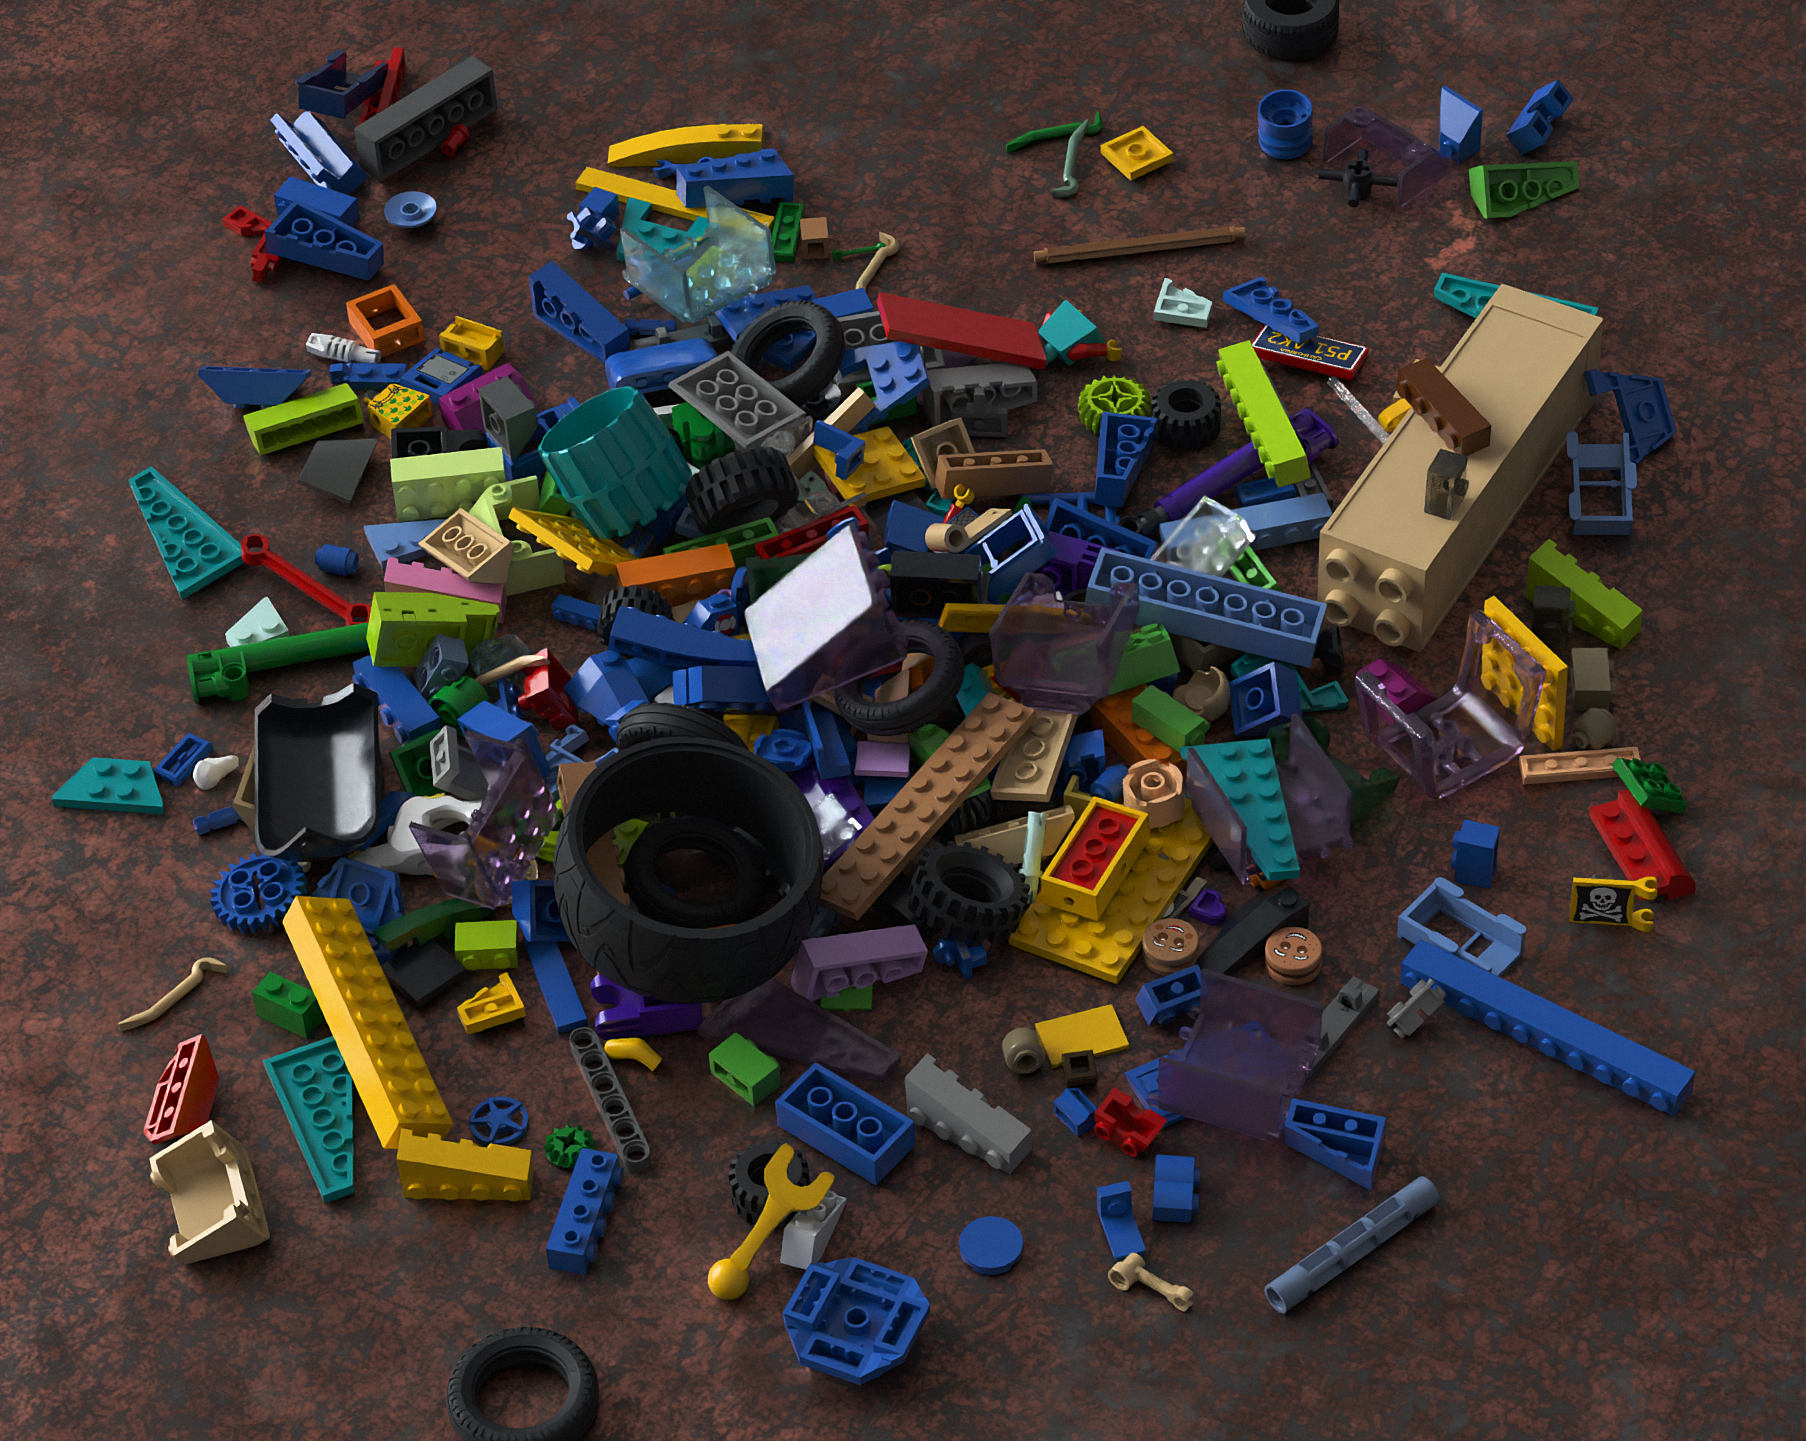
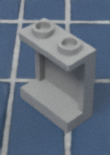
(456, 767)

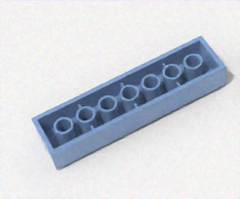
(1213, 607)

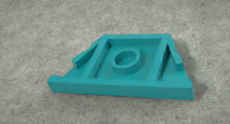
(112, 787)

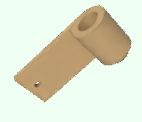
(956, 538)

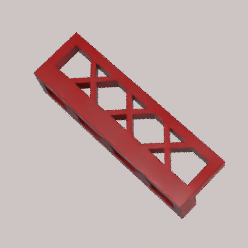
(390, 93)

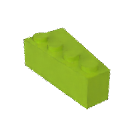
(1597, 609)

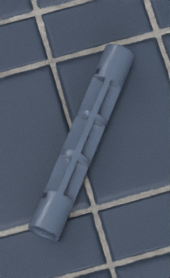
(1352, 1244)

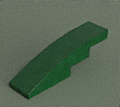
(429, 922)

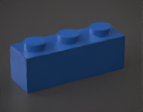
(576, 612)

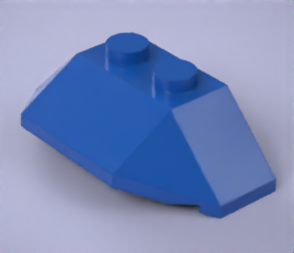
(253, 385)

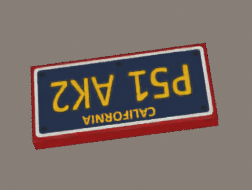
(1315, 354)

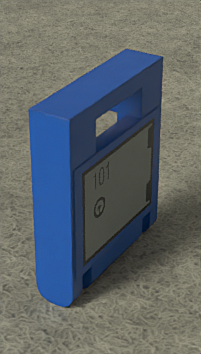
(442, 370)

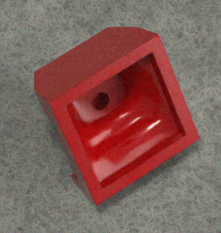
(546, 693)

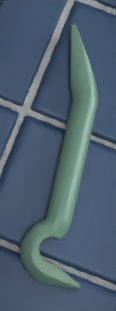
(1070, 162)

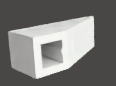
(810, 1232)

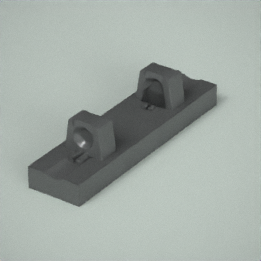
(719, 339)
(1342, 1016)

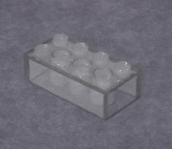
(1207, 539)

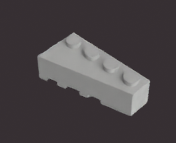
(1005, 384)

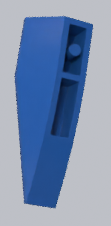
(676, 643)

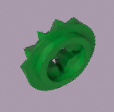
(555, 1147)

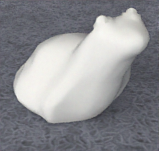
(211, 770)

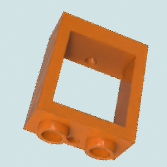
(407, 331)

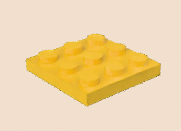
(884, 470)

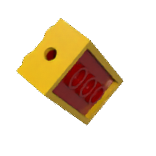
(1095, 858)

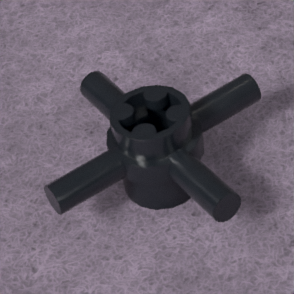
(1358, 178)

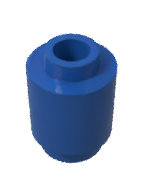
(337, 560)
(1109, 783)

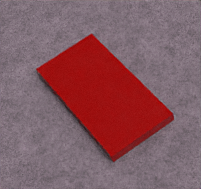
(961, 330)

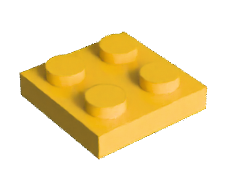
(1136, 153)

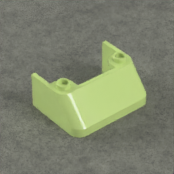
(526, 569)

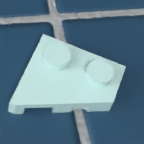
(1182, 306)
(257, 625)

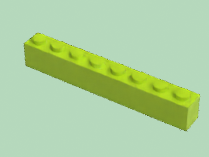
(1263, 414)

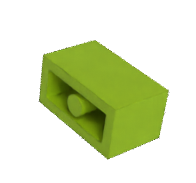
(487, 944)

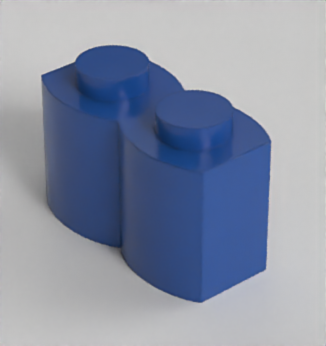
(1174, 1188)

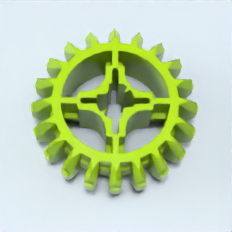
(1112, 396)

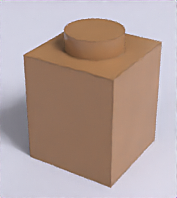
(814, 238)

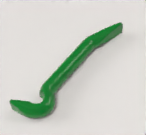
(1053, 132)

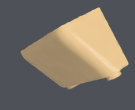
(210, 1194)

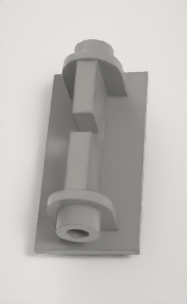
(1422, 997)

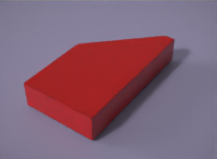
(245, 222)

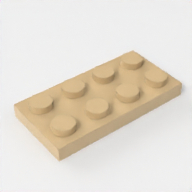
(1035, 759)

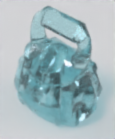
(497, 652)

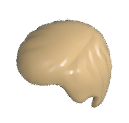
(1205, 694)

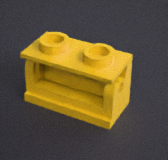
(473, 342)

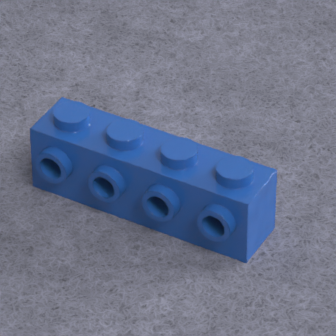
(584, 1211)

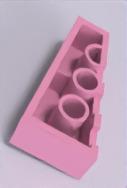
(446, 582)

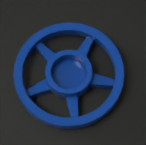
(498, 1121)

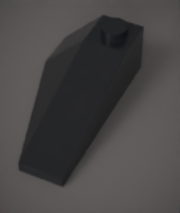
(1250, 928)

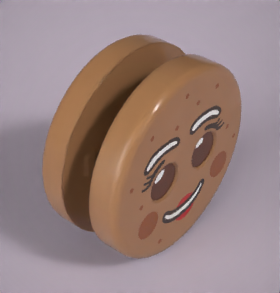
(1170, 946)

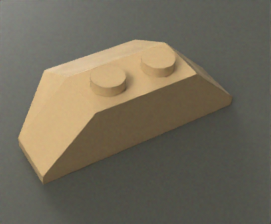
(1010, 836)

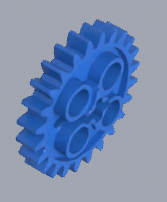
(237, 895)

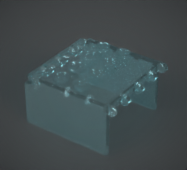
(706, 270)

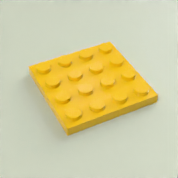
(572, 541)
(1502, 680)

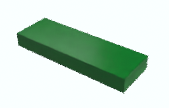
(787, 231)

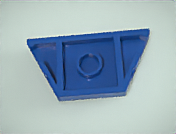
(371, 890)

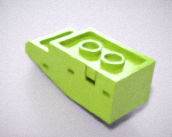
(407, 623)

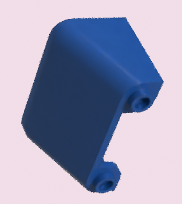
(656, 366)

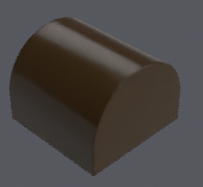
(1079, 1068)

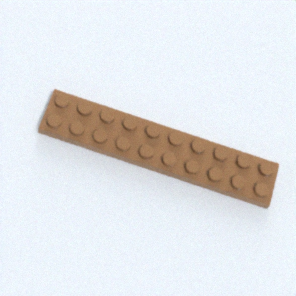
(924, 805)

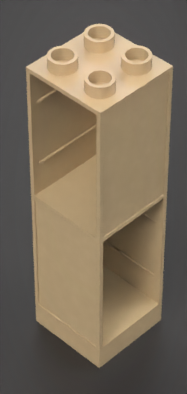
(1404, 569)

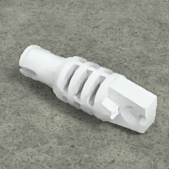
(341, 349)

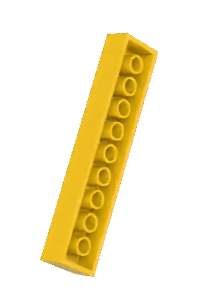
(365, 1019)

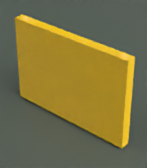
(1082, 1031)

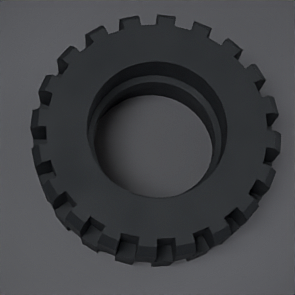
(742, 489)

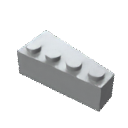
(965, 1116)

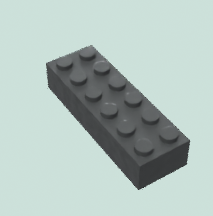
(425, 118)

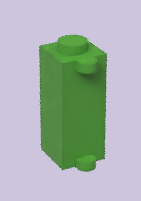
(1168, 719)

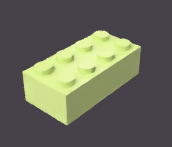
(444, 482)

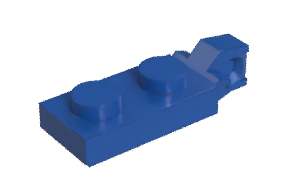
(367, 375)

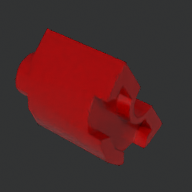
(1126, 1124)

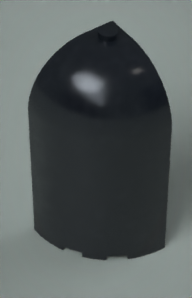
(316, 774)

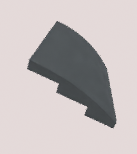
(337, 467)

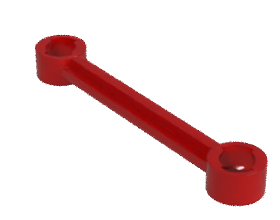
(300, 579)

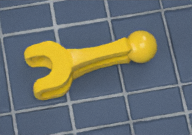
(729, 1277)

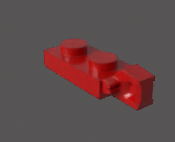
(262, 261)

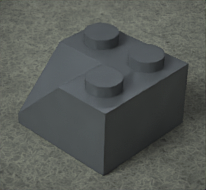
(508, 415)

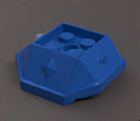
(848, 1293)

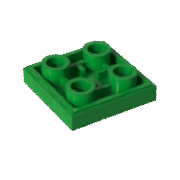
(1650, 785)

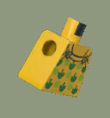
(397, 408)

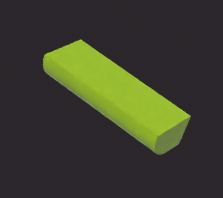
(303, 419)

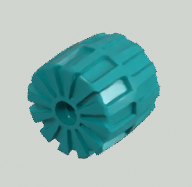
(615, 462)

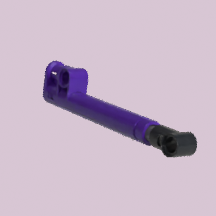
(1312, 433)

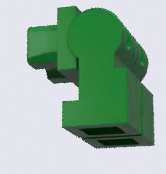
(700, 436)

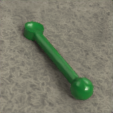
(837, 254)

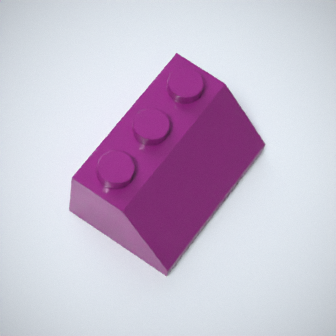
(462, 406)

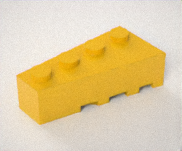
(462, 1169)

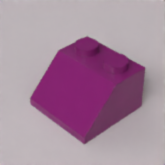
(1401, 688)

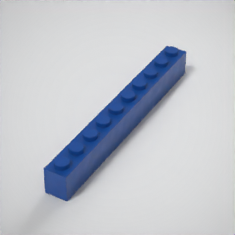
(1551, 1028)

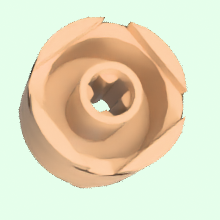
(1156, 791)

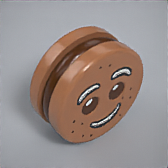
(1293, 956)

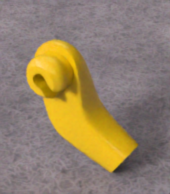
(632, 1049)

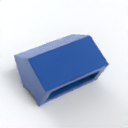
(1075, 1111)

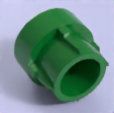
(456, 700)

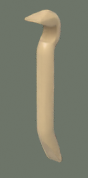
(891, 248)
(511, 667)
(174, 995)

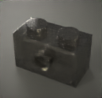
(1446, 484)
(1551, 615)

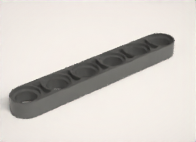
(610, 1098)

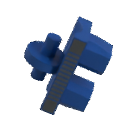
(588, 233)
(966, 957)

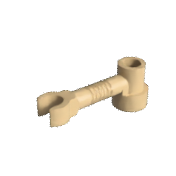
(1131, 1270)

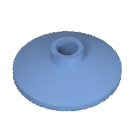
(410, 209)

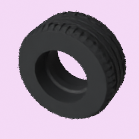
(1290, 27)

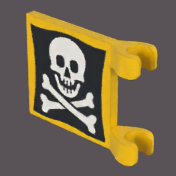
(1612, 902)

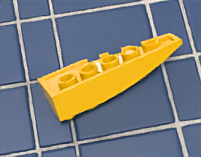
(688, 145)

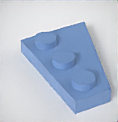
(399, 539)

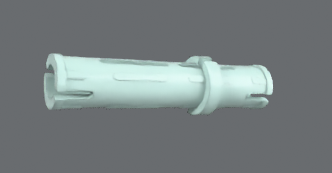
(1033, 852)

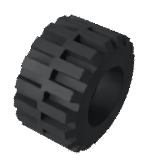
(1186, 414)
(633, 596)
(748, 1173)

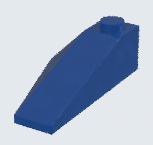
(604, 686)

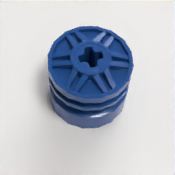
(1285, 124)

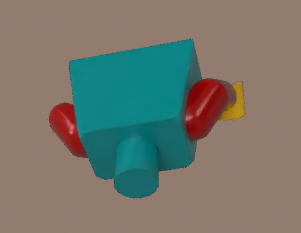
(1074, 337)

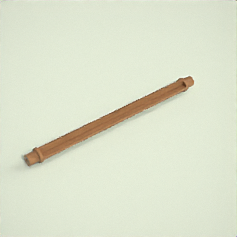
(1139, 245)

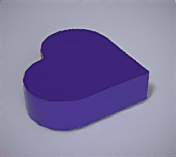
(1208, 908)

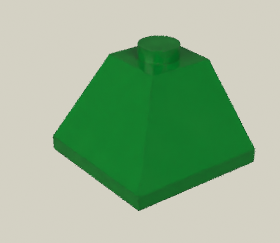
(414, 765)

